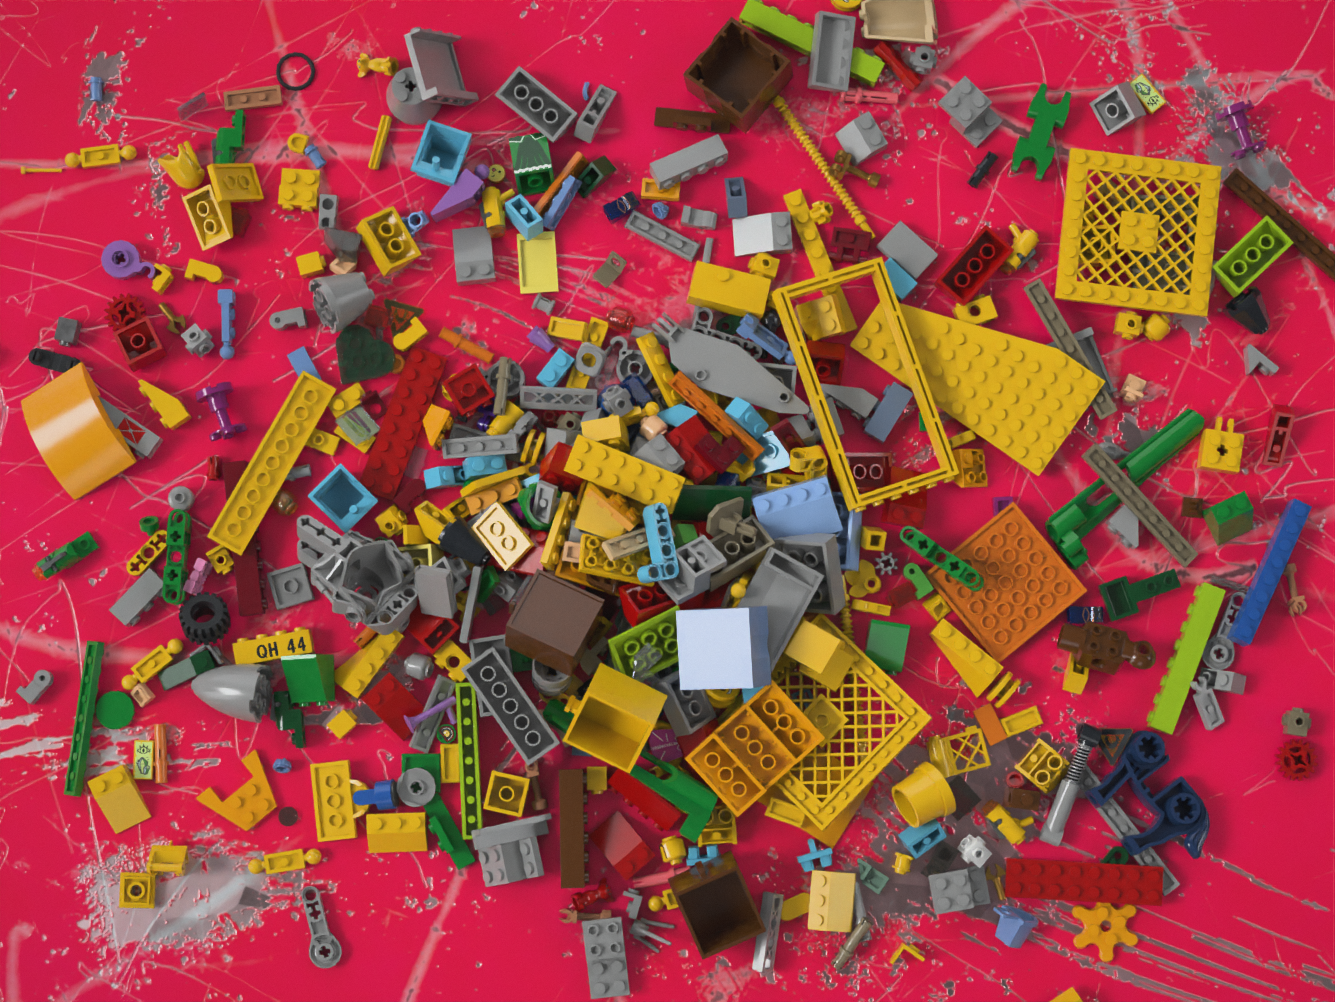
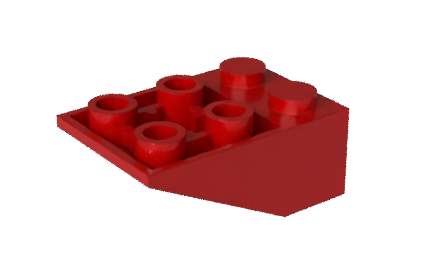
(431, 630)

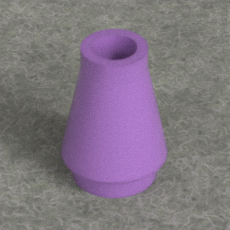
(540, 339)

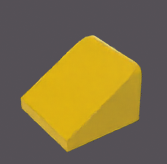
(936, 606)

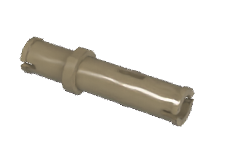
(502, 386)
(850, 945)

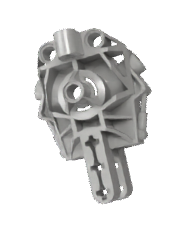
(352, 561)

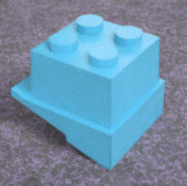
(441, 153)
(342, 498)

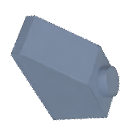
(736, 197)

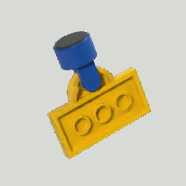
(343, 799)

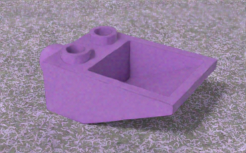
(462, 194)

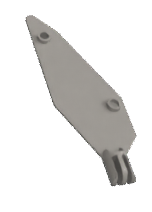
(726, 369)

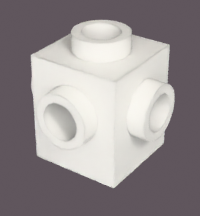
(974, 850)

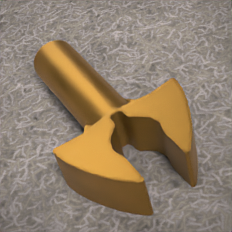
(172, 318)
(997, 880)

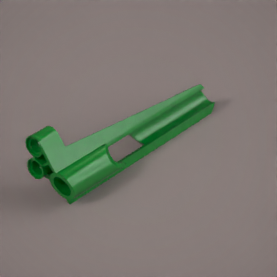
(1078, 517)
(680, 789)

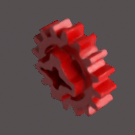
(126, 306)
(1301, 754)

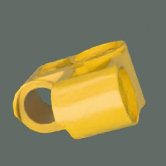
(808, 460)

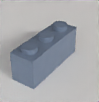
(887, 412)

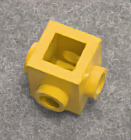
(763, 265)
(1122, 328)
(392, 521)

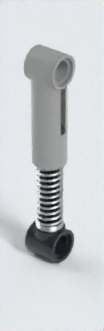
(1054, 826)

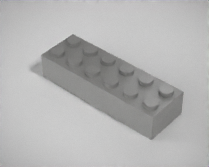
(510, 706)

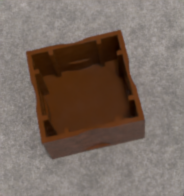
(738, 75)

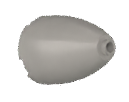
(236, 690)

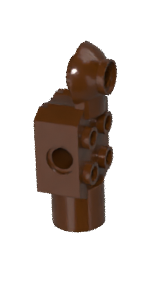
(1104, 647)

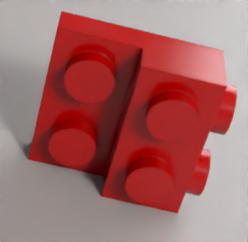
(469, 391)

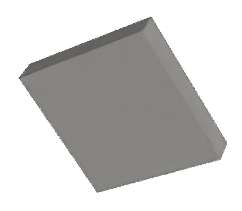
(290, 586)

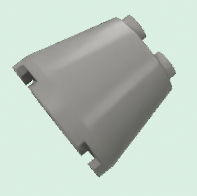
(408, 104)
(340, 299)

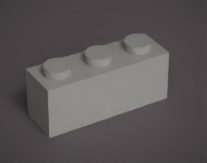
(138, 598)

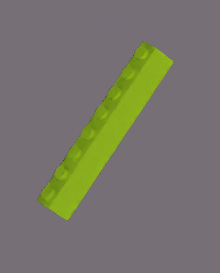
(800, 36)
(1186, 658)
(469, 759)

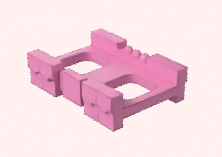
(197, 576)

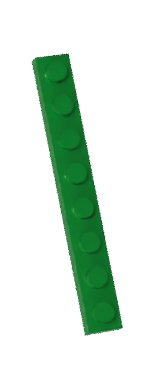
(84, 718)

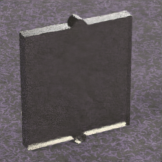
(964, 797)

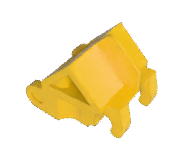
(167, 859)

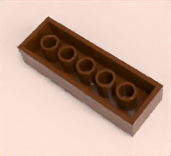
(572, 828)

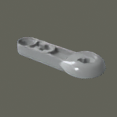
(1220, 640)
(320, 933)

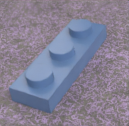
(561, 202)

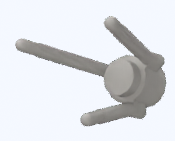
(640, 930)

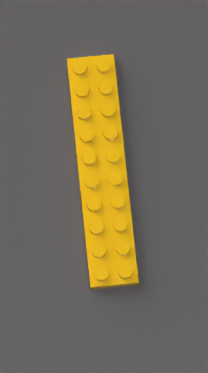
(271, 463)

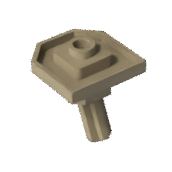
(728, 518)

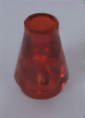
(549, 422)

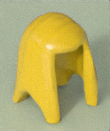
(185, 168)

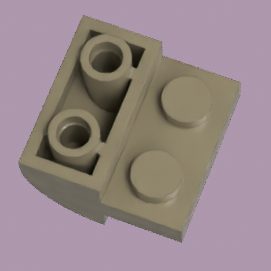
(590, 660)

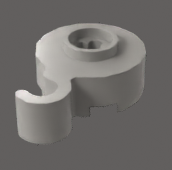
(629, 358)
(517, 378)

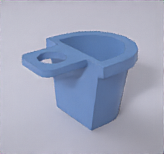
(1014, 925)

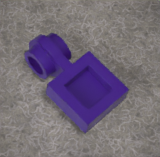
(484, 422)

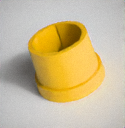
(923, 796)

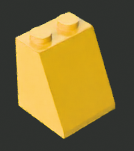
(597, 519)

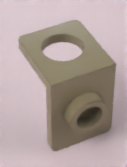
(609, 270)

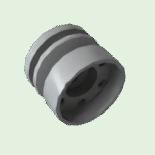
(549, 684)

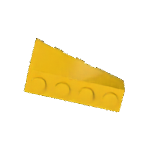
(967, 658)
(366, 664)

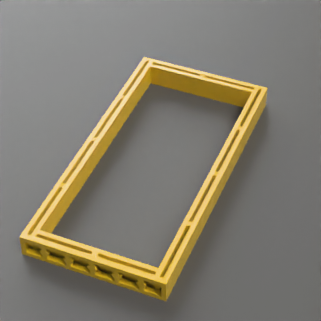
(913, 369)

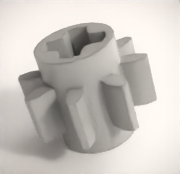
(891, 561)

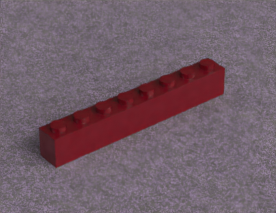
(248, 566)

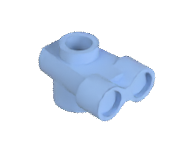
(411, 222)

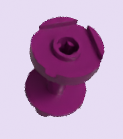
(1238, 123)
(218, 404)

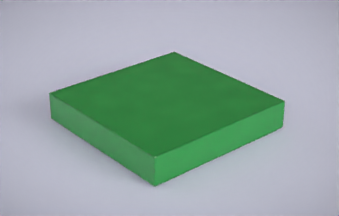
(429, 762)

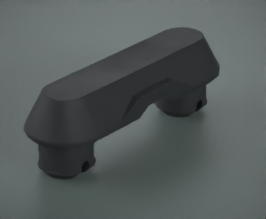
(52, 360)

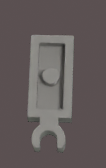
(1207, 704)

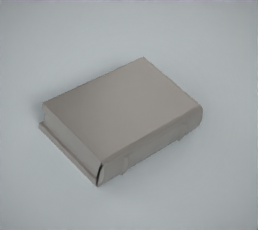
(907, 250)
(435, 591)

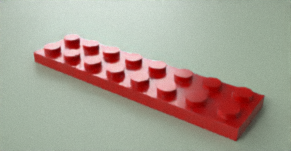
(403, 422)
(1084, 881)

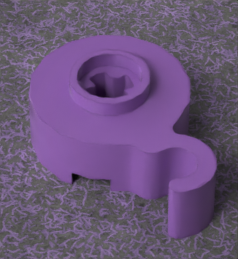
(132, 265)

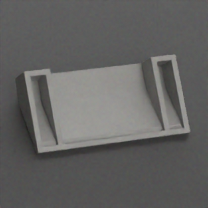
(786, 591)

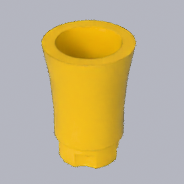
(504, 424)

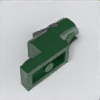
(287, 717)

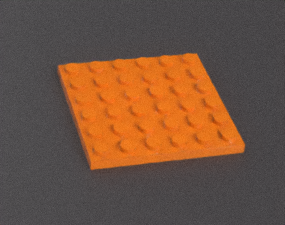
(1021, 588)

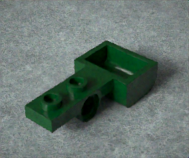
(1121, 597)

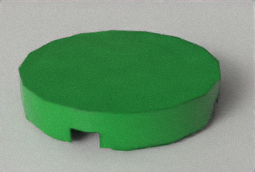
(115, 710)

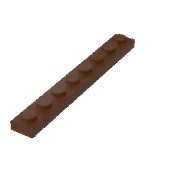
(1265, 206)

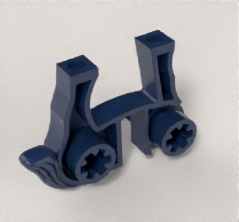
(1175, 806)

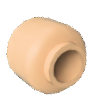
(652, 427)

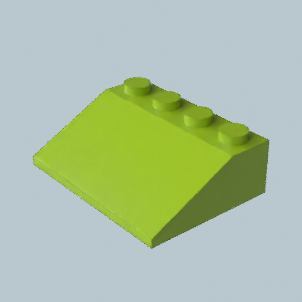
(658, 632)

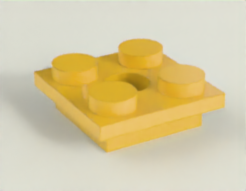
(145, 899)

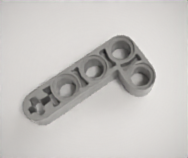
(704, 328)

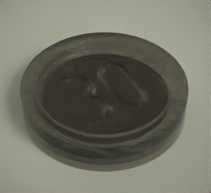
(288, 816)

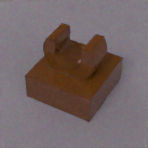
(1191, 507)

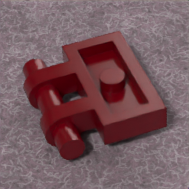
(850, 239)

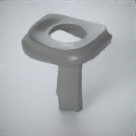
(599, 354)

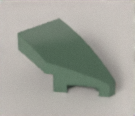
(871, 877)

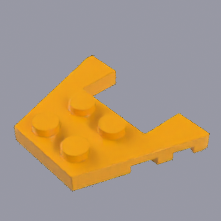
(617, 505)
(249, 802)

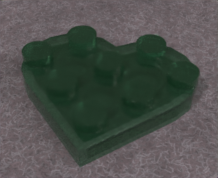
(362, 356)

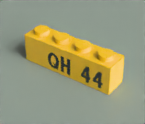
(272, 648)

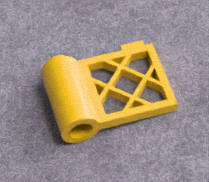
(942, 754)

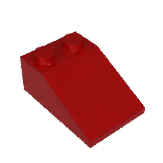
(868, 470)
(909, 509)
(392, 701)
(622, 845)

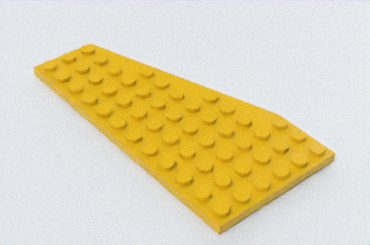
(992, 382)

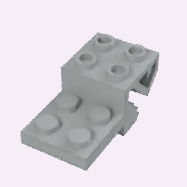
(606, 957)

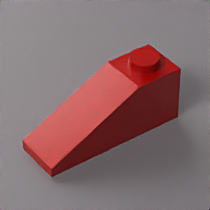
(1278, 434)

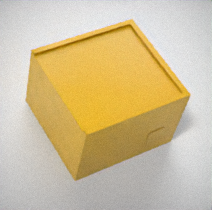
(614, 717)

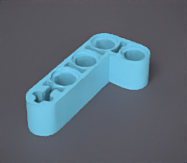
(655, 519)

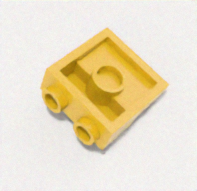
(299, 189)

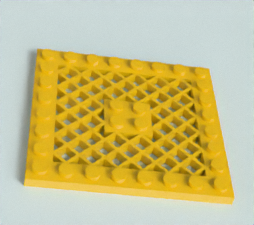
(1138, 232)
(832, 721)

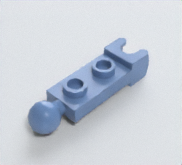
(226, 300)
(764, 338)

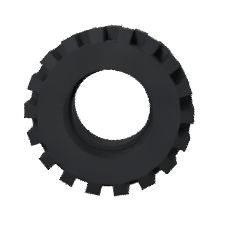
(204, 605)

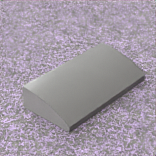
(831, 52)

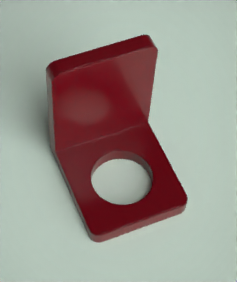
(370, 398)

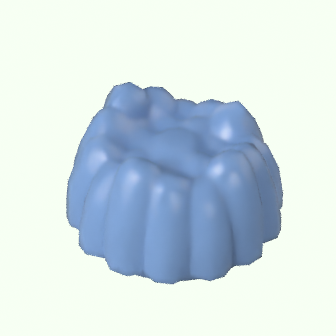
(660, 210)
(282, 765)

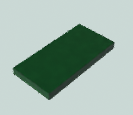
(699, 500)

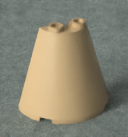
(899, 21)

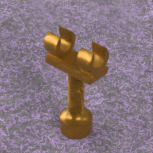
(838, 171)

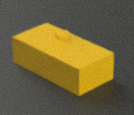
(728, 290)

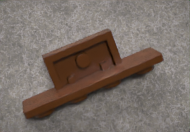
(691, 120)

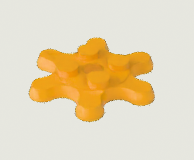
(1106, 940)

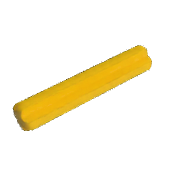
(379, 143)

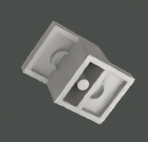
(970, 112)
(695, 565)
(511, 862)
(959, 889)

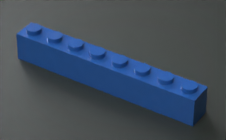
(1269, 572)

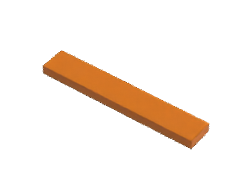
(715, 414)

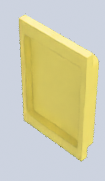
(537, 263)

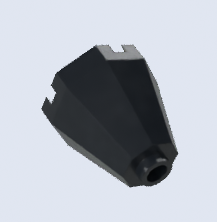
(1248, 311)

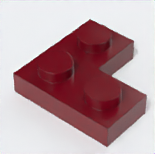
(720, 456)

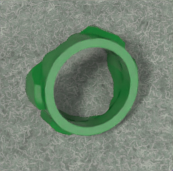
(524, 501)

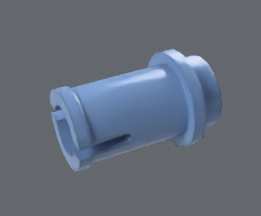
(96, 88)
(315, 156)

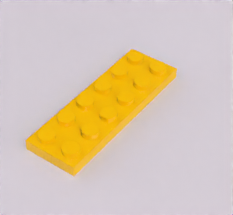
(624, 473)

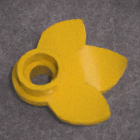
(860, 579)

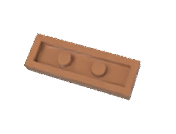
(253, 98)

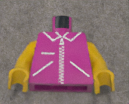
(664, 746)

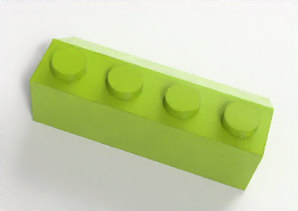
(1251, 256)

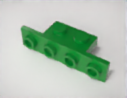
(448, 833)

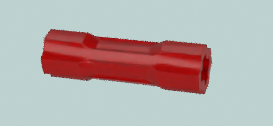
(908, 77)

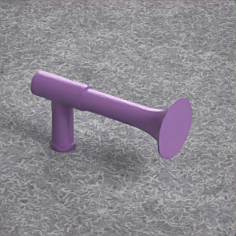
(446, 705)

